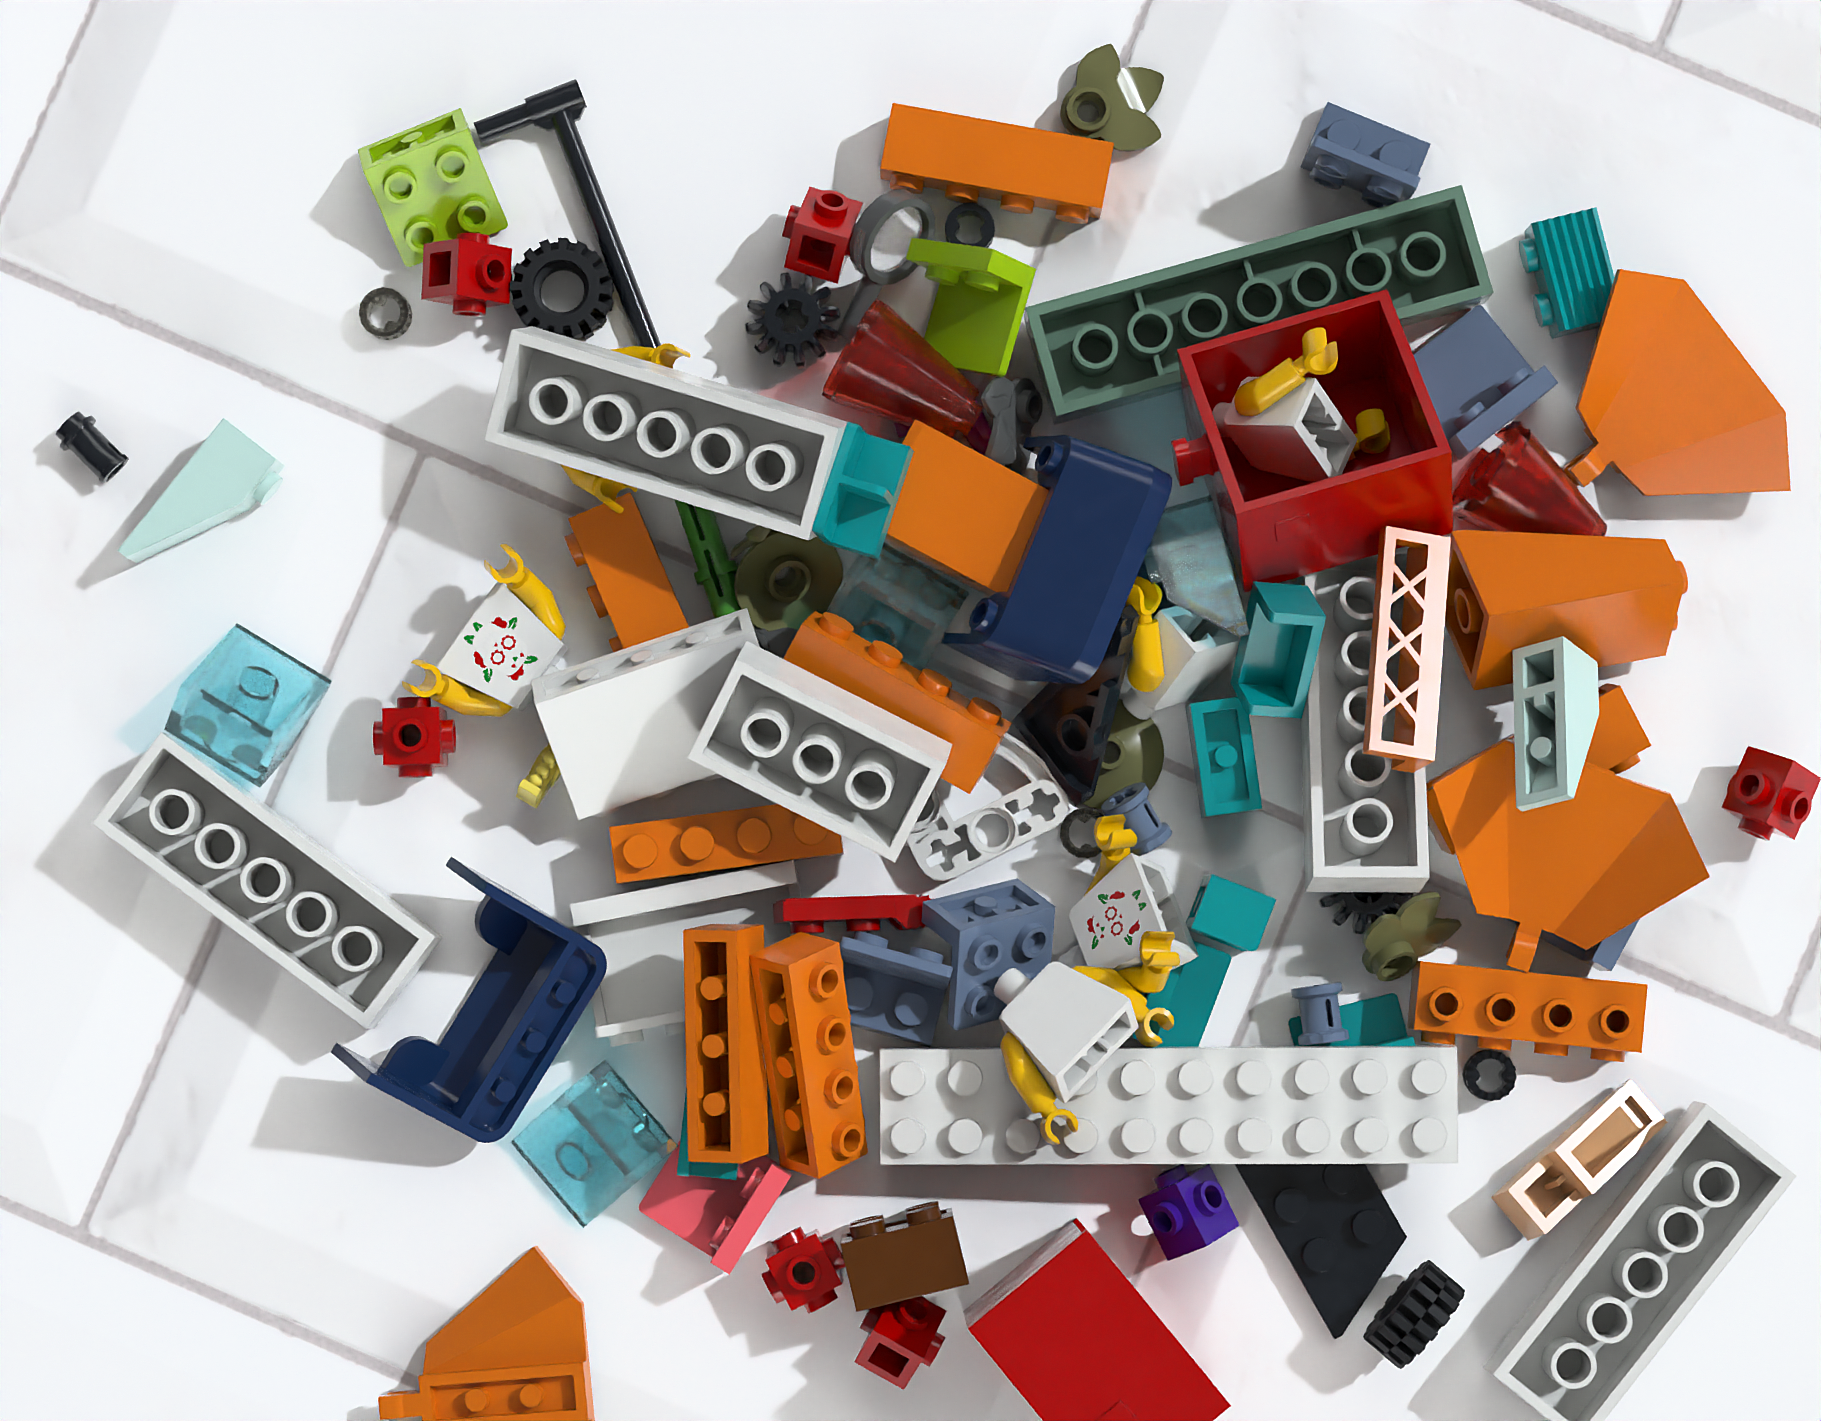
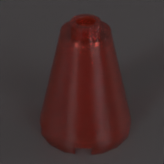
(901, 377)
(1522, 490)

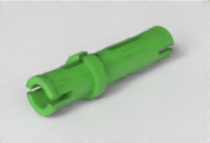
(709, 574)

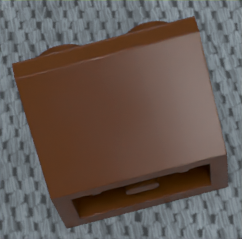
(903, 1256)

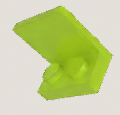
(431, 185)
(975, 304)

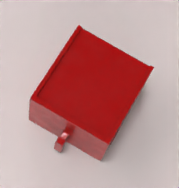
(1297, 526)
(1087, 1340)

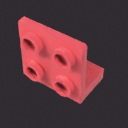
(715, 1212)

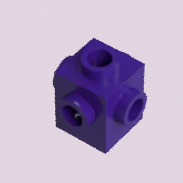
(1187, 1210)

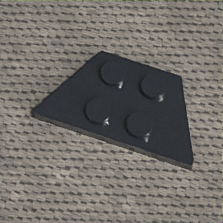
(1330, 1229)

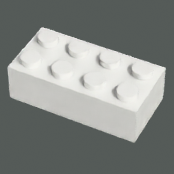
(820, 751)

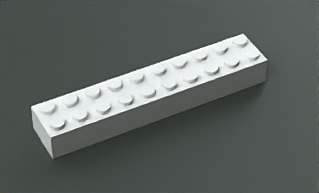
(1179, 1107)

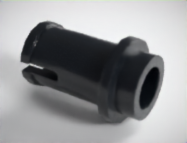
(91, 446)

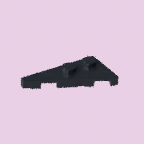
(1073, 722)

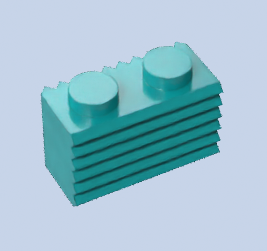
(1570, 271)

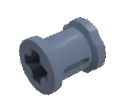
(1139, 817)
(1320, 1013)

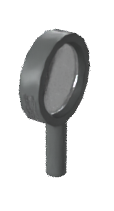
(881, 248)

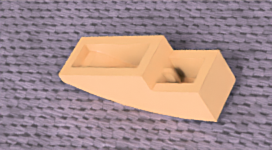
(1579, 1161)

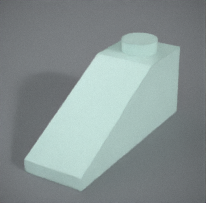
(214, 486)
(1552, 719)

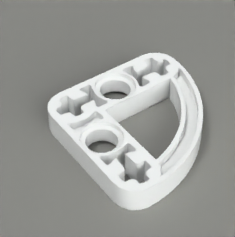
(941, 825)

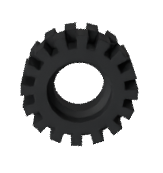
(562, 257)
(1414, 1314)

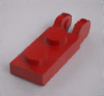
(859, 912)

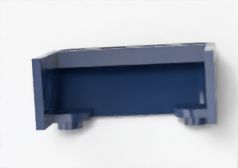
(1074, 566)
(505, 1028)

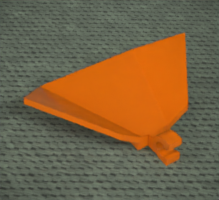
(1675, 399)
(1567, 865)
(507, 1355)

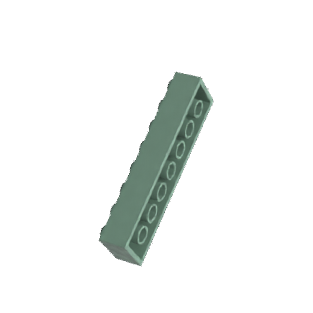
(1124, 336)

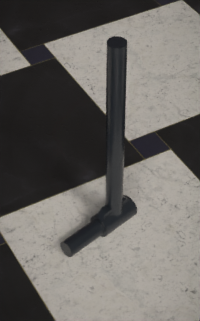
(558, 111)

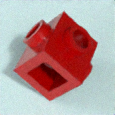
(821, 233)
(467, 274)
(436, 740)
(1770, 794)
(811, 1248)
(901, 1339)

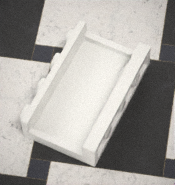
(634, 714)
(645, 941)

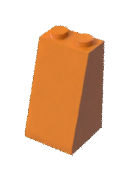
(963, 512)
(1526, 588)

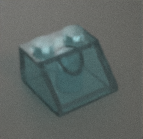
(1195, 565)
(899, 604)
(246, 704)
(594, 1143)

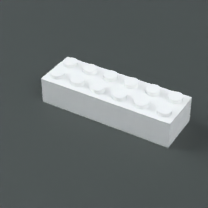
(664, 431)
(1359, 816)
(267, 880)
(1641, 1269)

